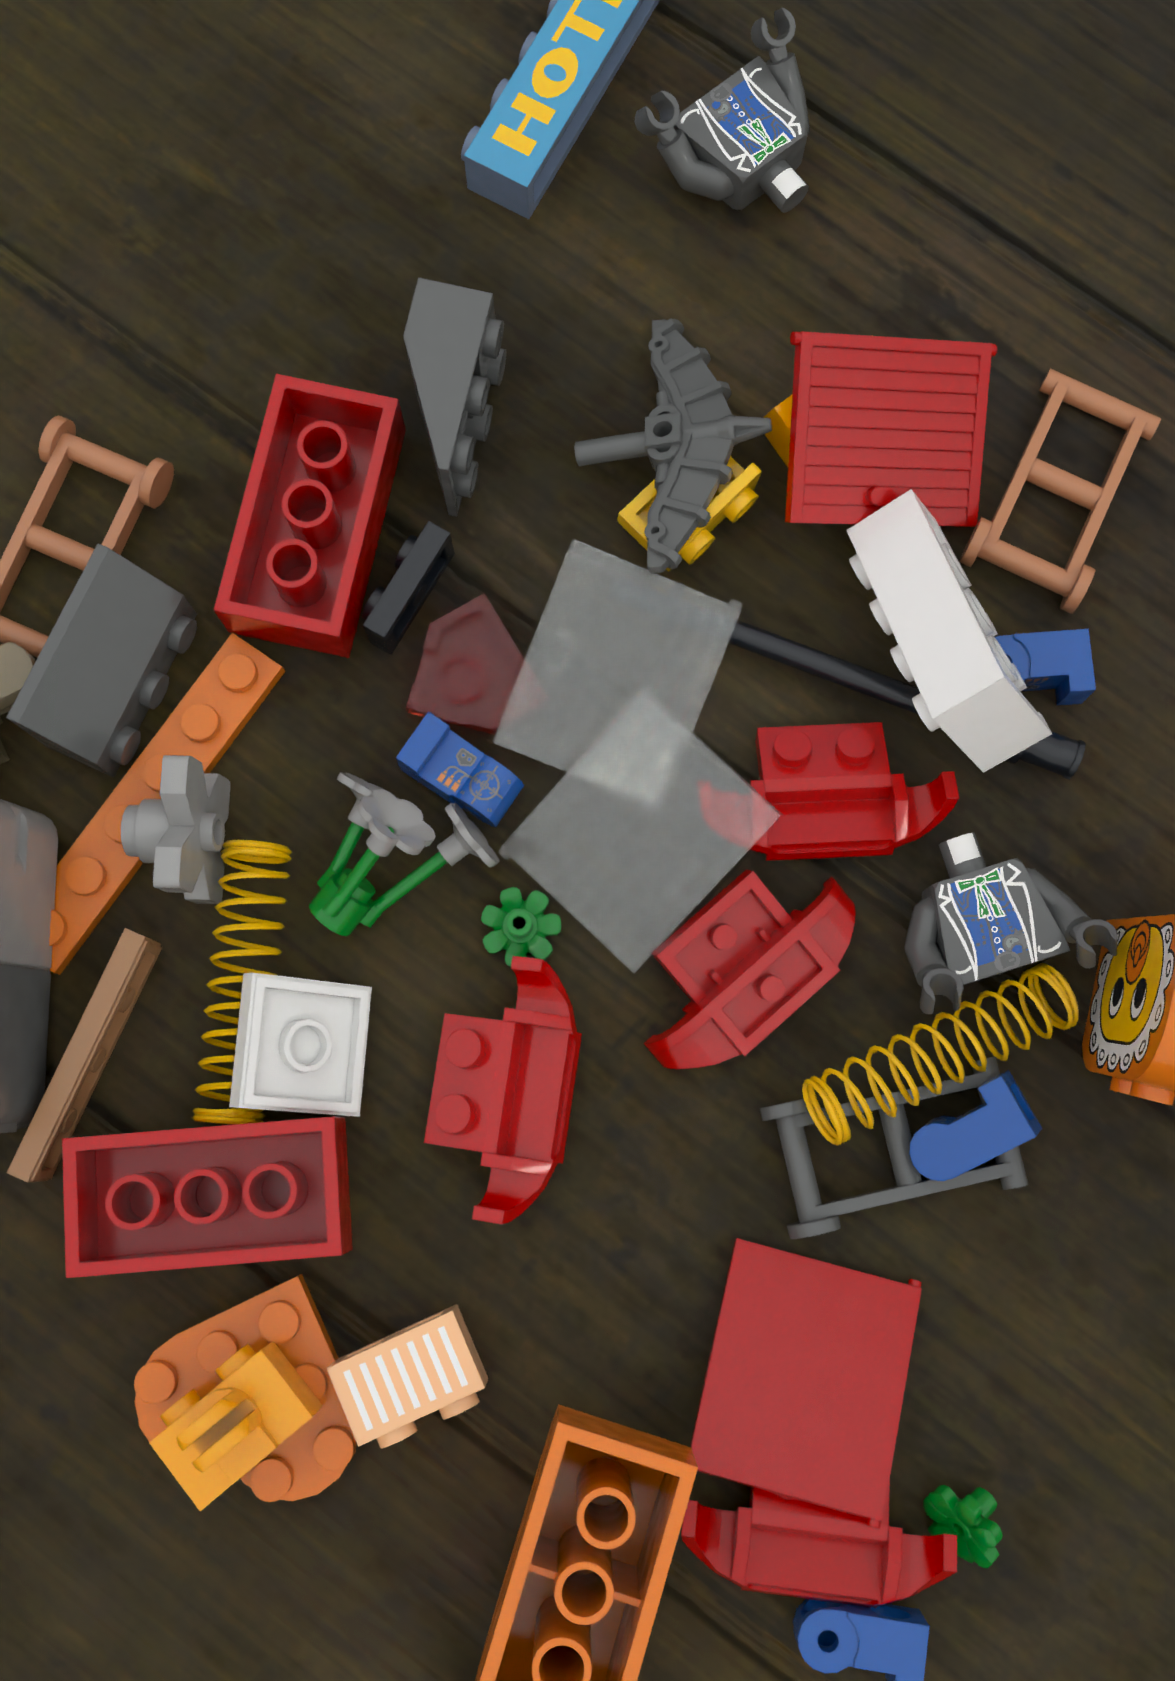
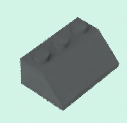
(105, 663)

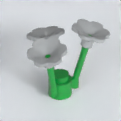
(392, 822)

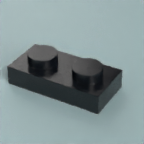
(419, 569)

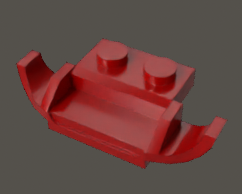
(840, 793)
(748, 968)
(509, 1089)
(815, 1551)

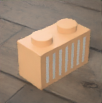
(409, 1377)

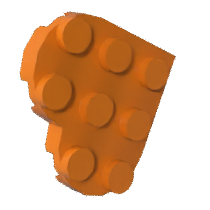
(289, 1317)

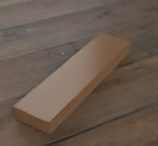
(85, 1057)

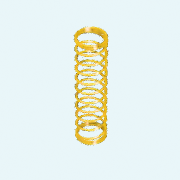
(250, 852)
(1034, 991)

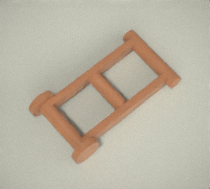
(59, 449)
(1076, 576)

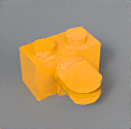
(236, 1424)

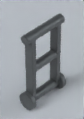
(822, 1218)

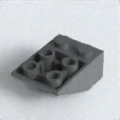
(453, 362)

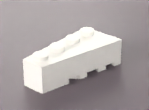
(942, 634)

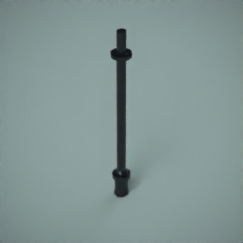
(1053, 753)

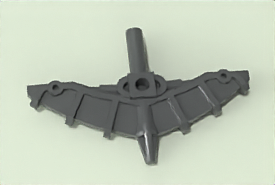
(685, 440)

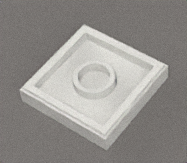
(300, 1045)

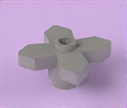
(182, 830)

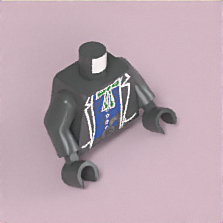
(743, 132)
(992, 923)

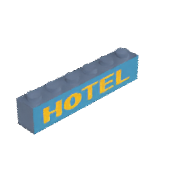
(550, 98)

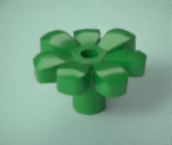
(520, 941)
(967, 1520)

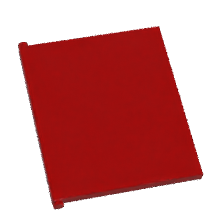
(885, 421)
(806, 1380)

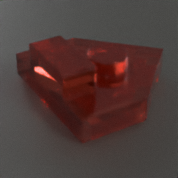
(467, 668)

